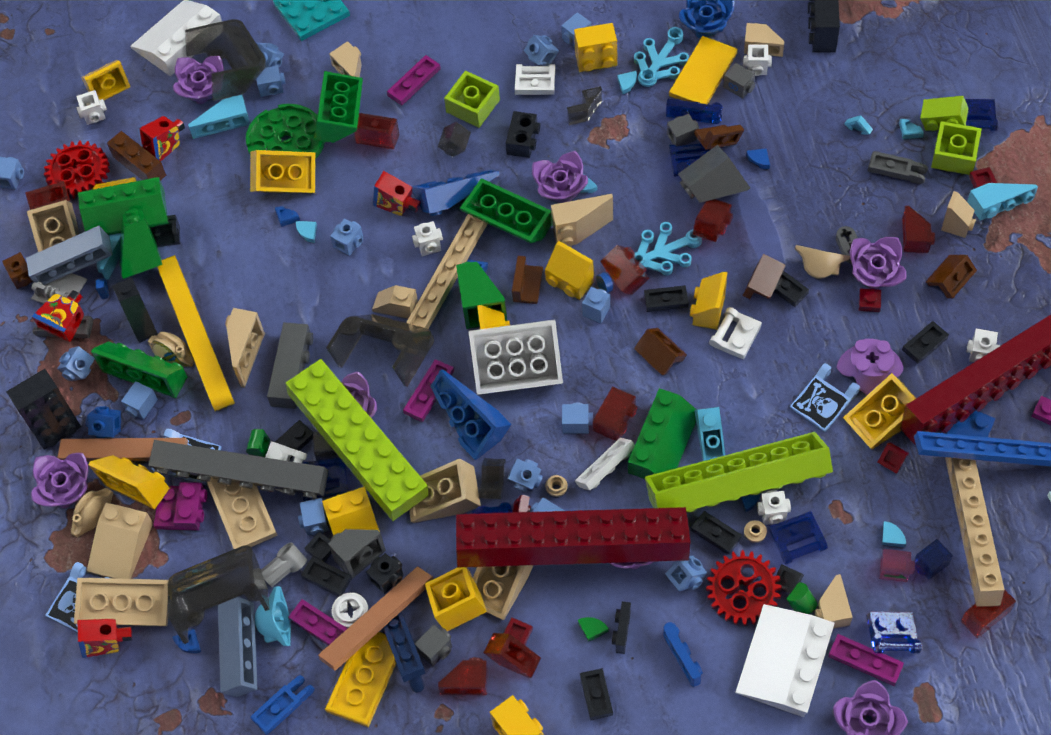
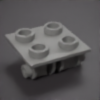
(61, 286)

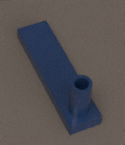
(405, 652)

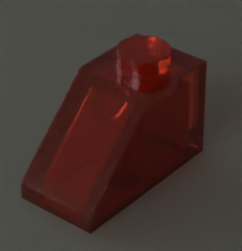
(47, 195)
(916, 232)
(512, 654)
(466, 678)

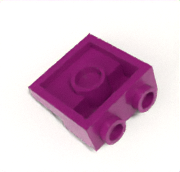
(181, 507)

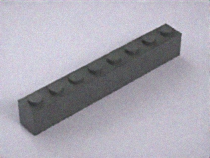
(238, 468)

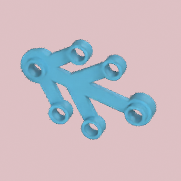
(660, 60)
(663, 251)

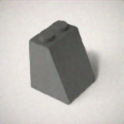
(712, 177)

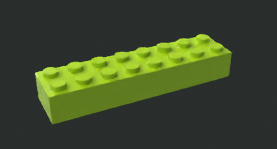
(357, 439)
(740, 473)

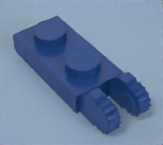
(681, 653)
(281, 705)

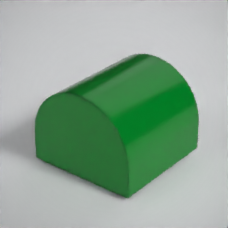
(258, 443)
(802, 599)

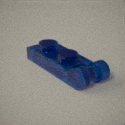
(697, 110)

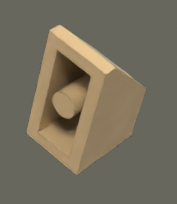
(763, 35)
(346, 60)
(958, 216)
(396, 301)
(834, 604)

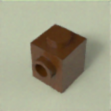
(17, 270)

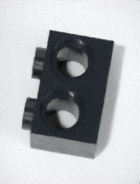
(522, 134)

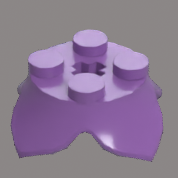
(195, 77)
(562, 179)
(886, 254)
(869, 375)
(359, 389)
(51, 471)
(873, 701)

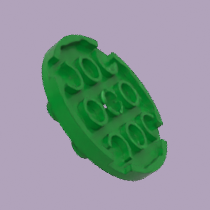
(289, 120)

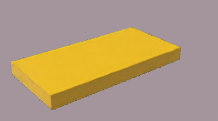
(703, 71)
(363, 682)

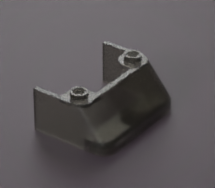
(229, 41)
(409, 339)
(212, 584)

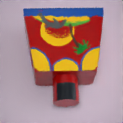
(161, 136)
(394, 195)
(60, 315)
(101, 636)

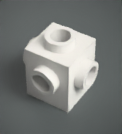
(757, 59)
(91, 107)
(427, 238)
(981, 344)
(773, 507)

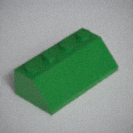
(338, 107)
(107, 205)
(508, 211)
(137, 366)
(663, 435)

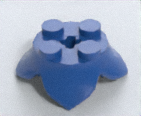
(706, 16)

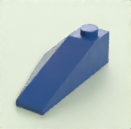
(441, 196)
(474, 419)

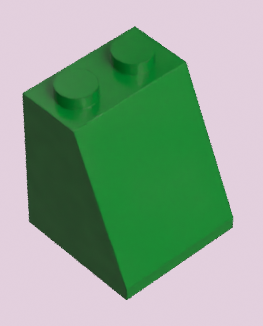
(137, 244)
(477, 290)

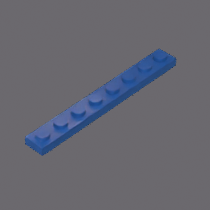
(983, 448)

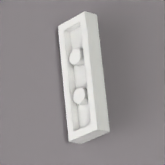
(605, 464)

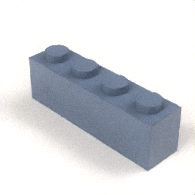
(69, 256)
(237, 647)

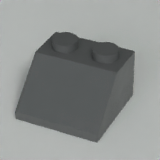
(356, 549)

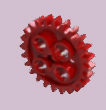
(78, 166)
(732, 570)

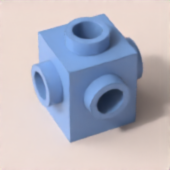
(541, 50)
(271, 54)
(347, 236)
(75, 364)
(516, 475)
(686, 574)

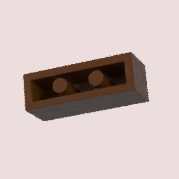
(135, 157)

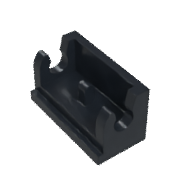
(168, 233)

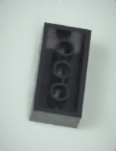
(823, 24)
(44, 409)

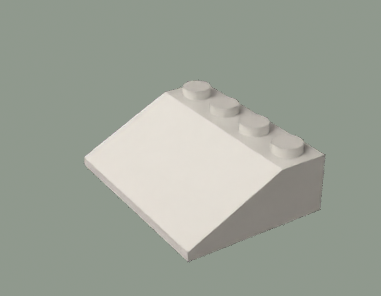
(167, 38)
(515, 357)
(785, 659)

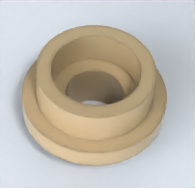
(556, 480)
(755, 537)

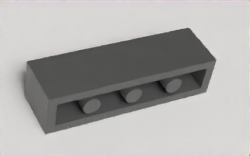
(289, 361)

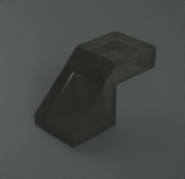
(583, 112)
(492, 478)

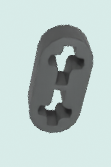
(842, 243)

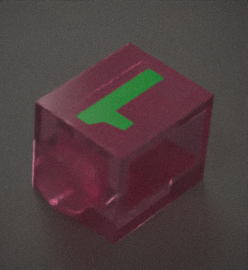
(896, 565)

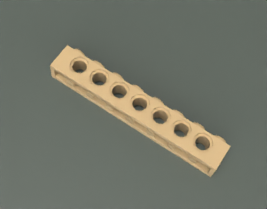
(975, 532)

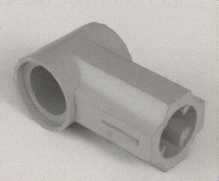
(288, 560)

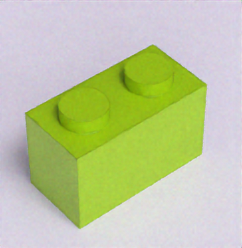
(943, 109)

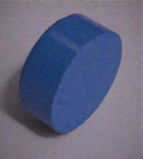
(604, 282)

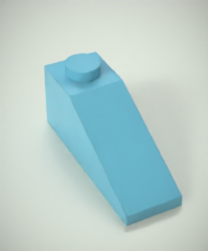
(223, 116)

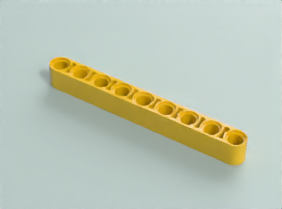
(195, 334)

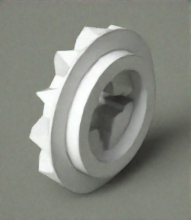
(341, 606)

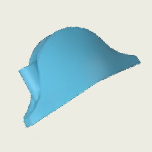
(274, 622)

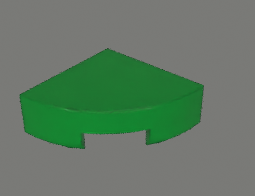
(592, 627)

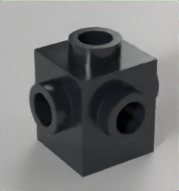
(385, 572)

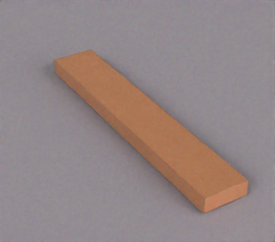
(131, 448)
(375, 619)

